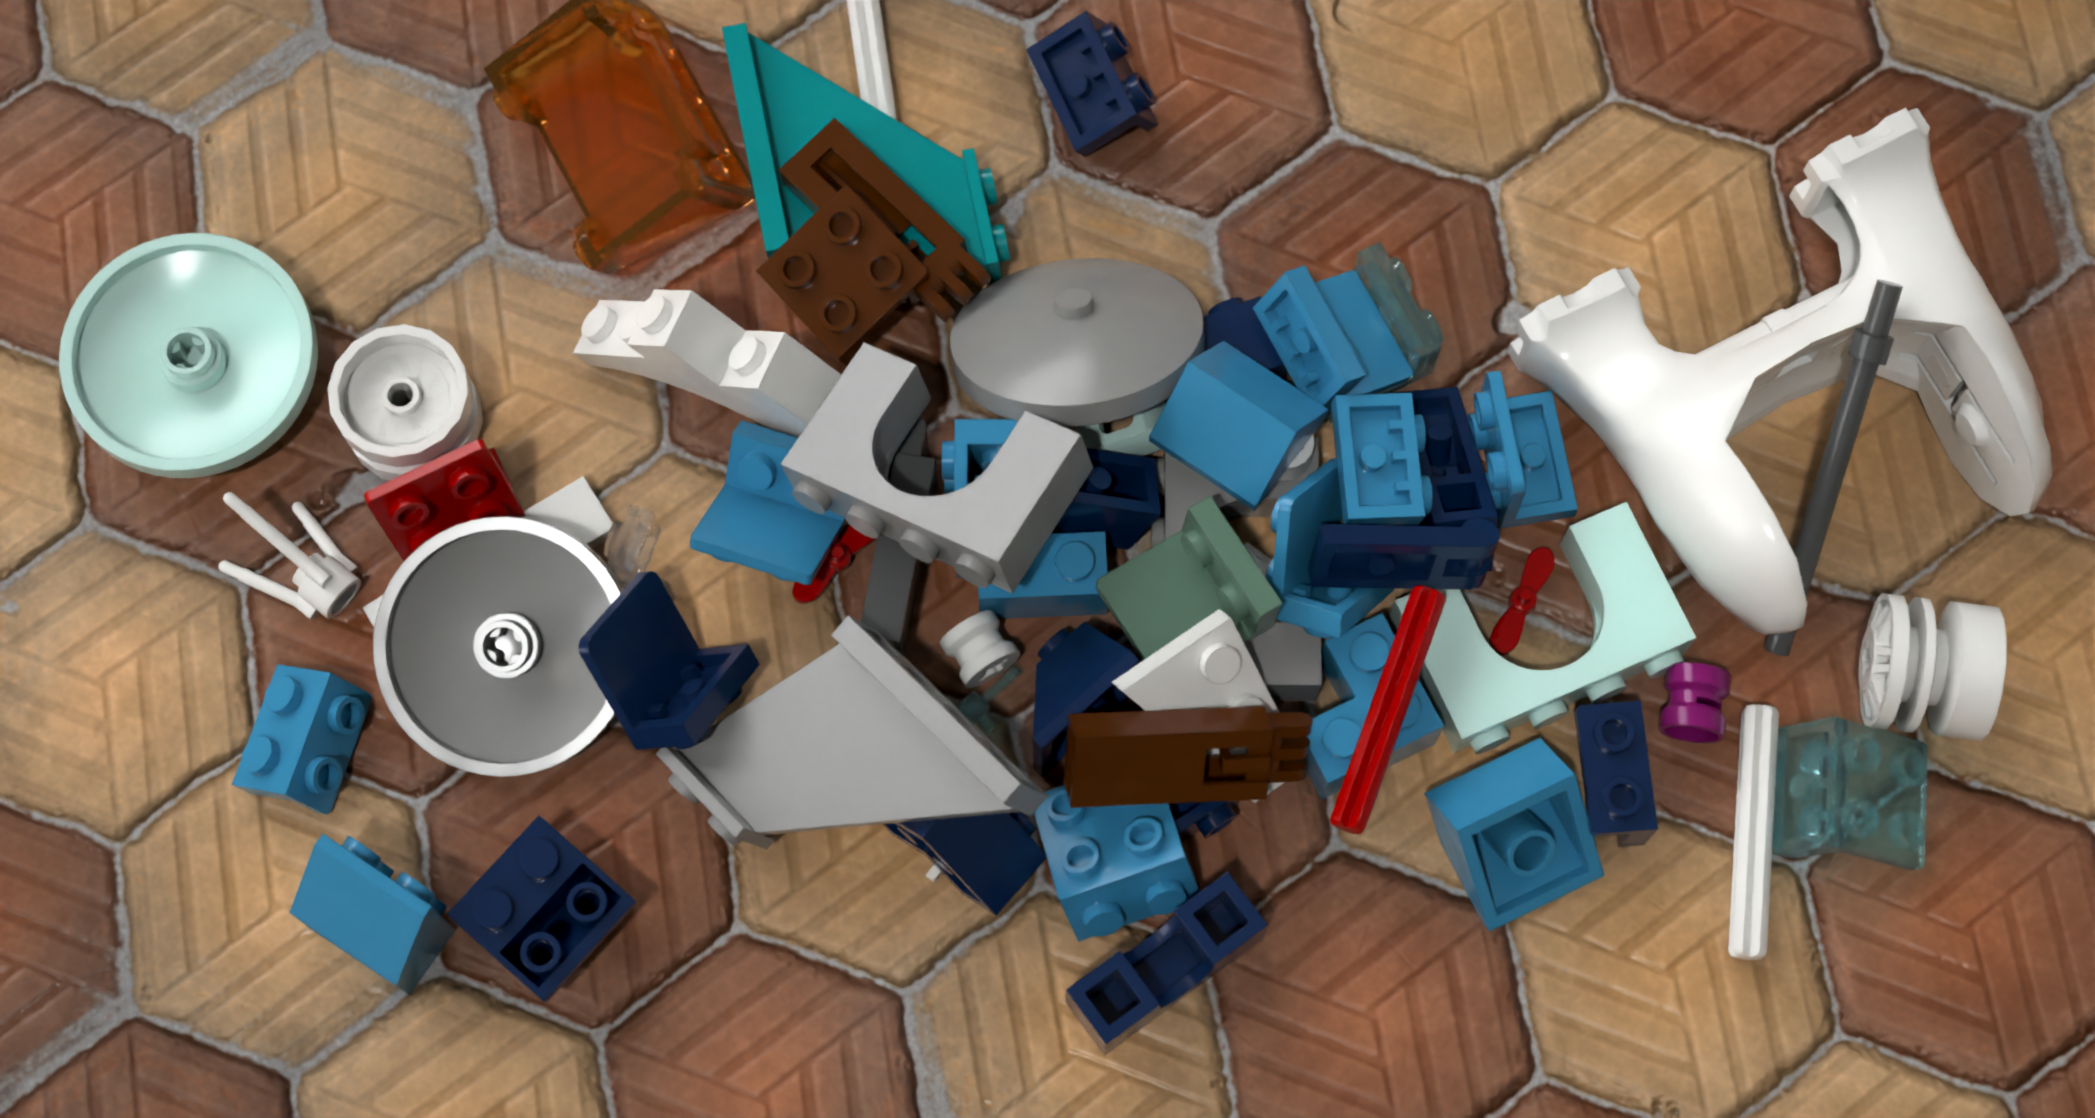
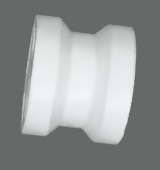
(979, 648)

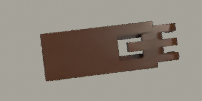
(839, 160)
(1164, 756)

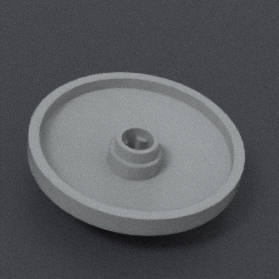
(1076, 341)
(486, 645)

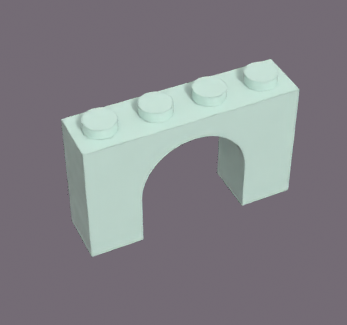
(1634, 632)

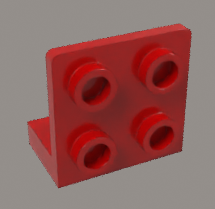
(442, 494)

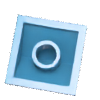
(1236, 423)

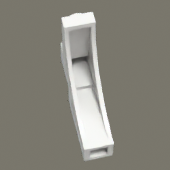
(703, 351)

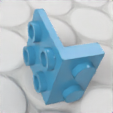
(1522, 454)
(1296, 521)
(1113, 862)

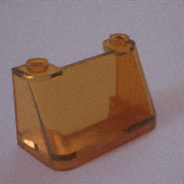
(622, 128)

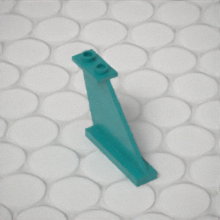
(788, 104)

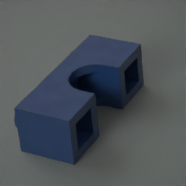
(1166, 966)

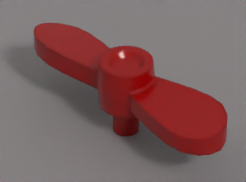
(836, 561)
(1522, 601)

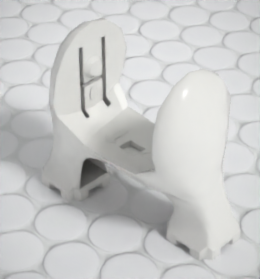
(1674, 410)

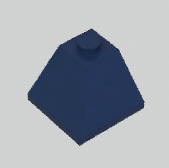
(1074, 679)

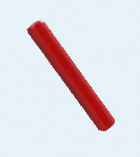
(1387, 710)

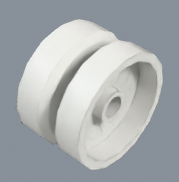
(403, 399)

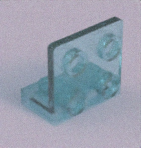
(1850, 793)

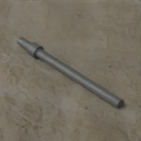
(1869, 349)

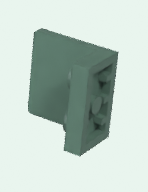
(1187, 581)

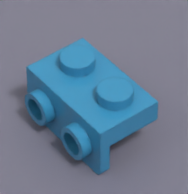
(303, 738)

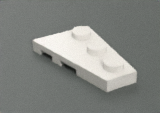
(1200, 671)

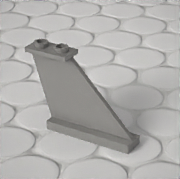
(847, 747)

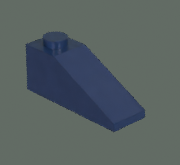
(1452, 461)

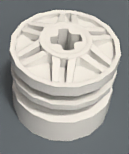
(1944, 667)

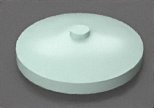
(188, 355)

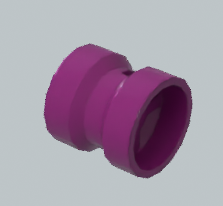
(1695, 703)

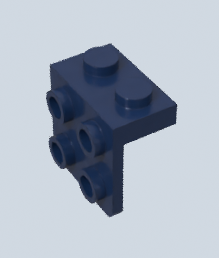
(655, 671)

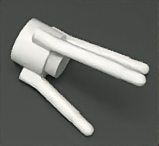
(323, 583)

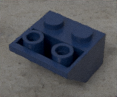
(541, 909)

